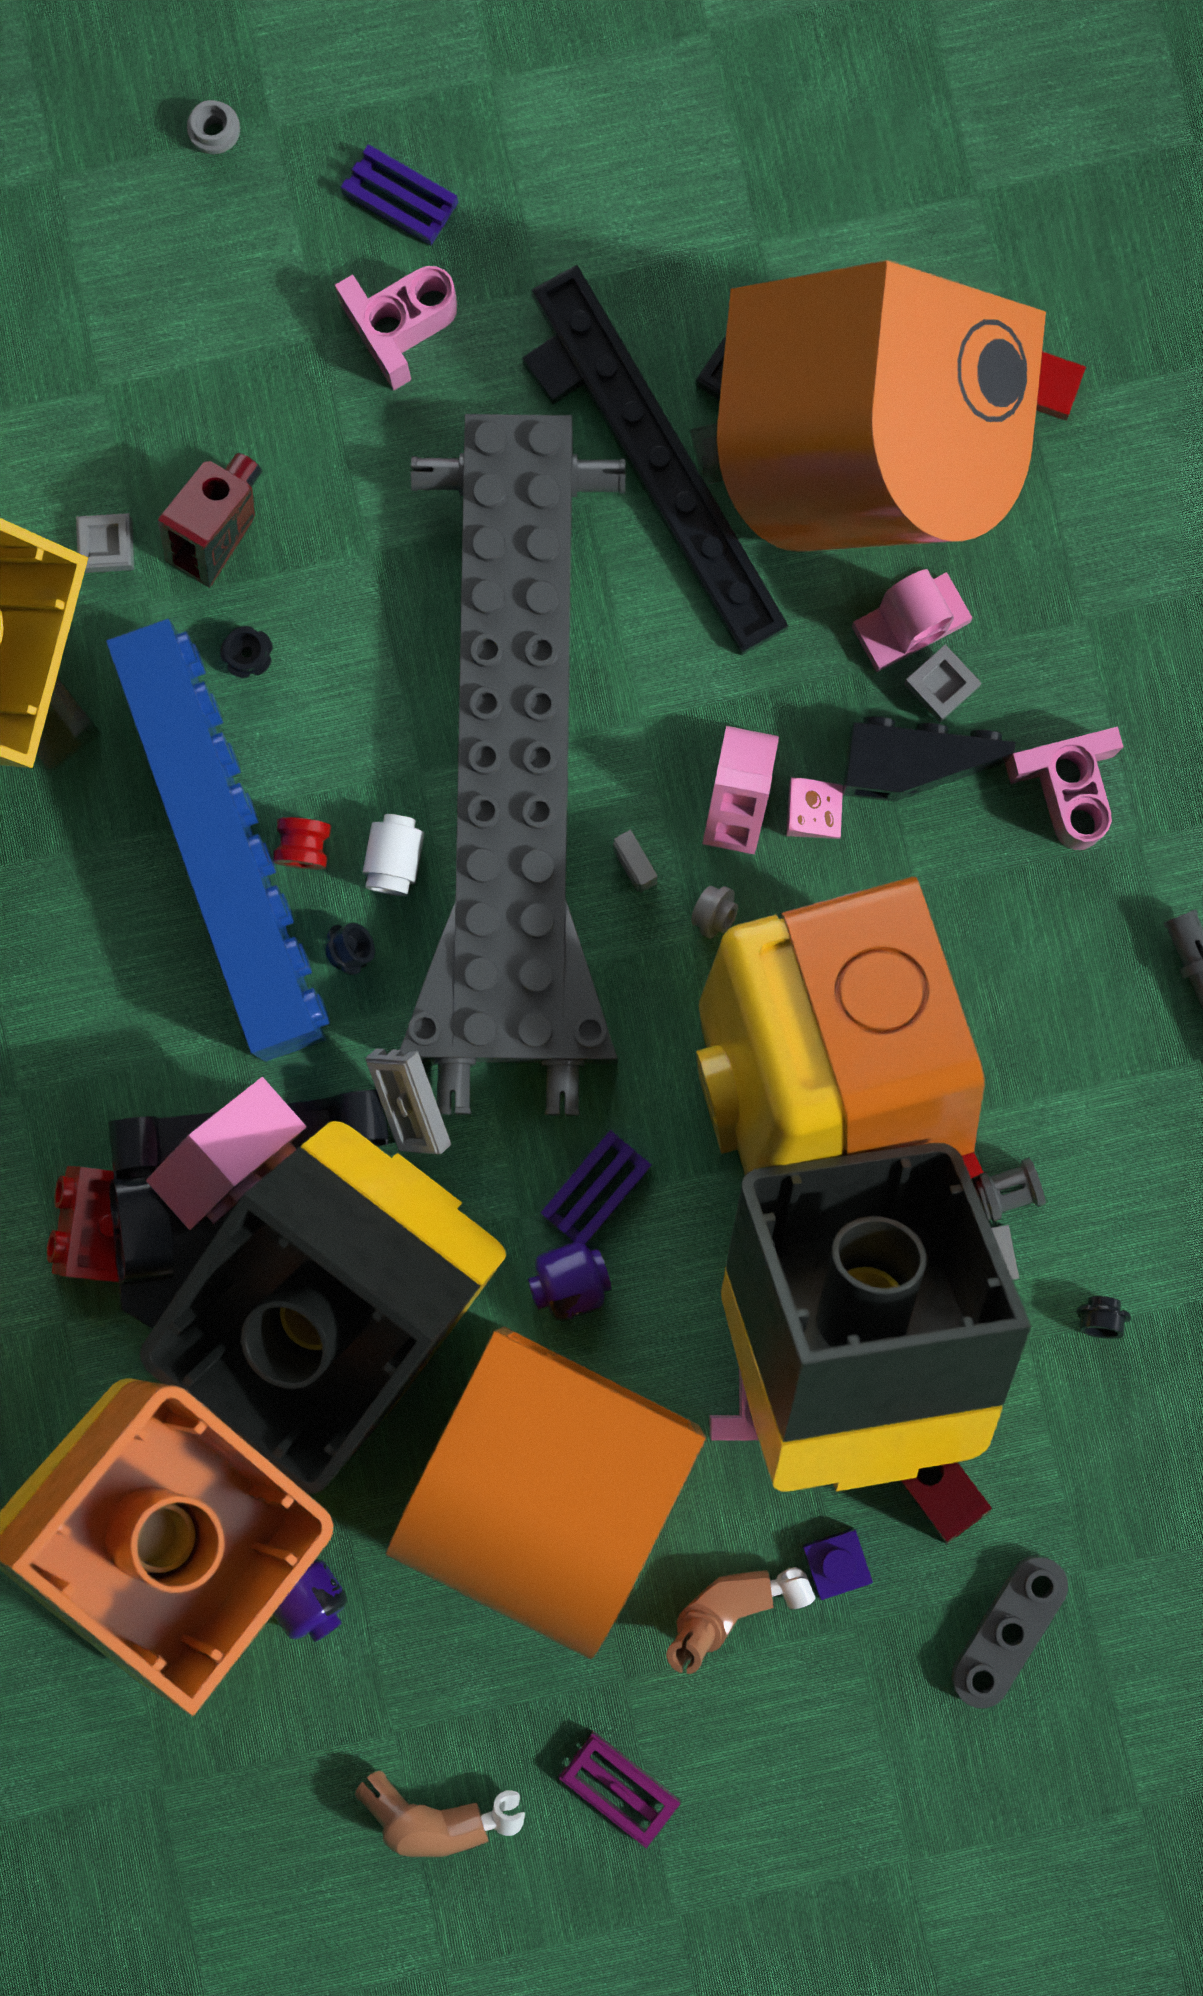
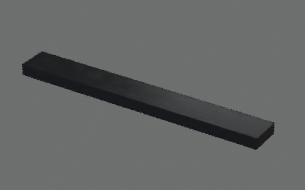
(659, 460)

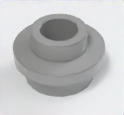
(210, 113)
(714, 911)

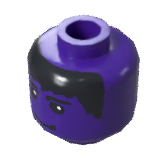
(570, 1281)
(312, 1604)

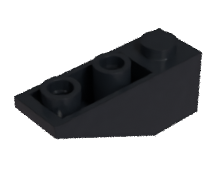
(903, 762)

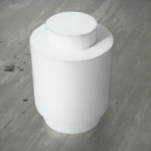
(393, 855)

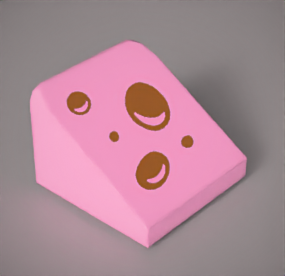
(814, 809)

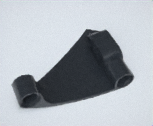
(149, 1239)

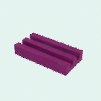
(583, 1759)

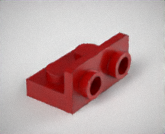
(84, 1233)

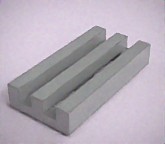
(408, 1101)

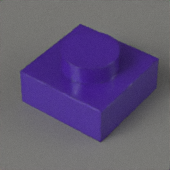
(837, 1564)

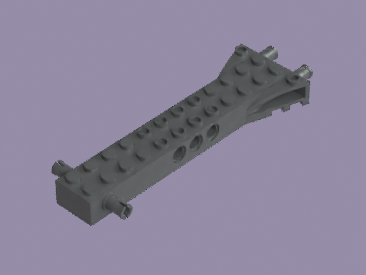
(509, 961)

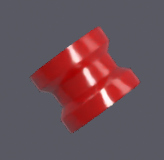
(301, 843)

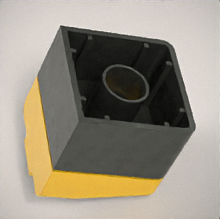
(322, 1302)
(870, 1316)

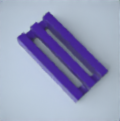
(363, 172)
(626, 1153)

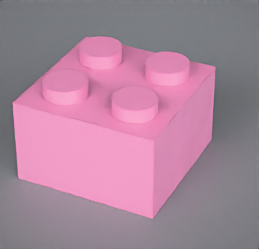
(227, 1155)

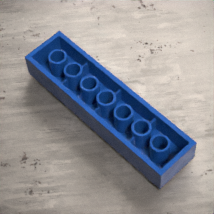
(216, 840)

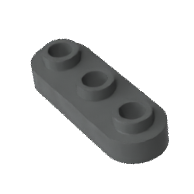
(1012, 1605)

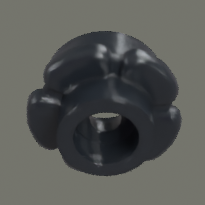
(243, 638)
(349, 947)
(1103, 1317)

